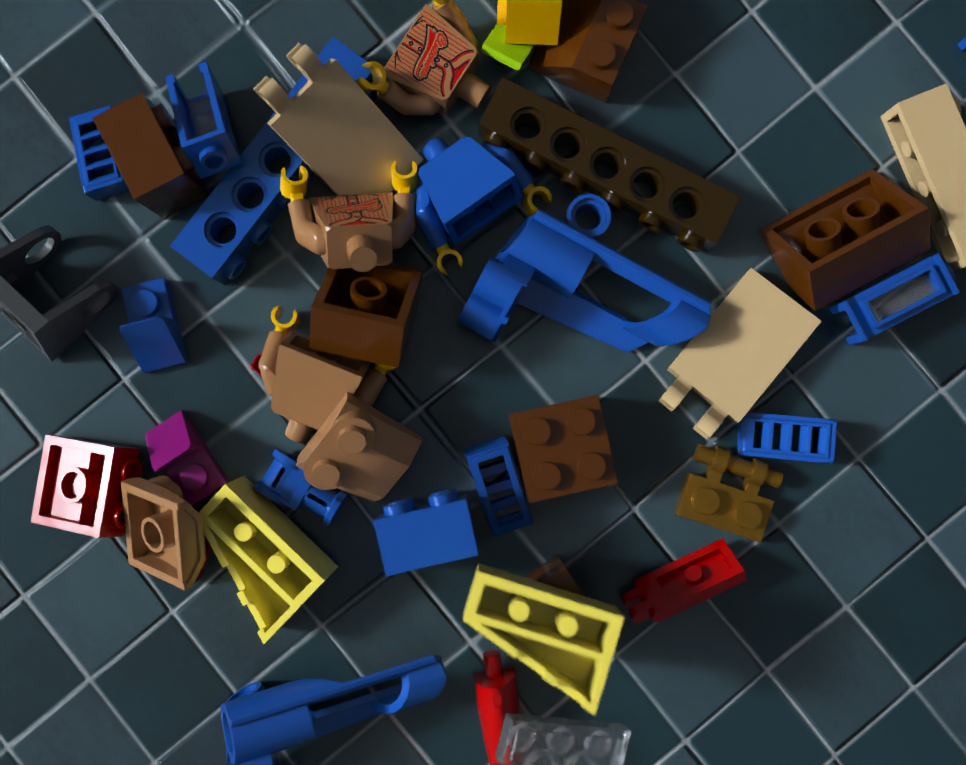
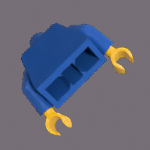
(468, 189)

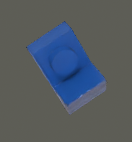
(152, 326)

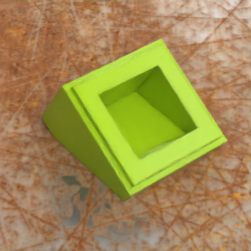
(512, 55)

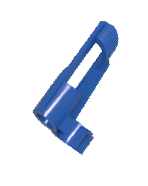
(541, 272)
(280, 717)

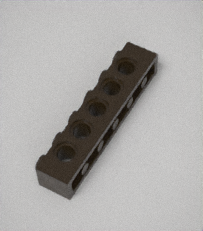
(632, 163)

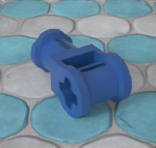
(287, 486)

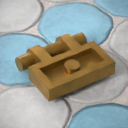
(724, 506)

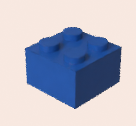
(426, 532)

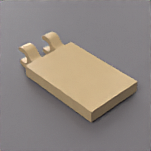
(337, 127)
(740, 351)

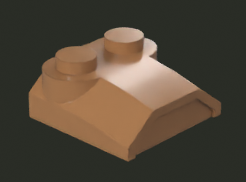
(358, 451)
(162, 530)

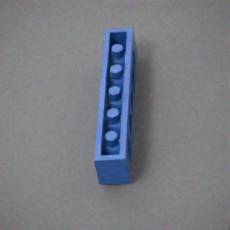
(226, 203)

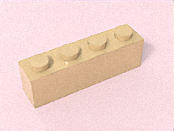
(932, 153)

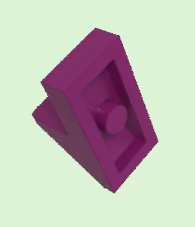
(185, 457)

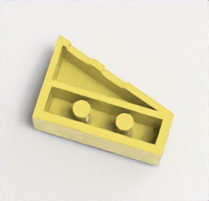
(264, 553)
(548, 629)

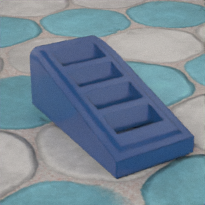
(93, 185)
(823, 445)
(486, 451)

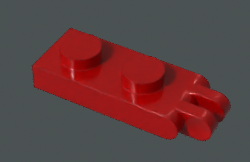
(684, 583)

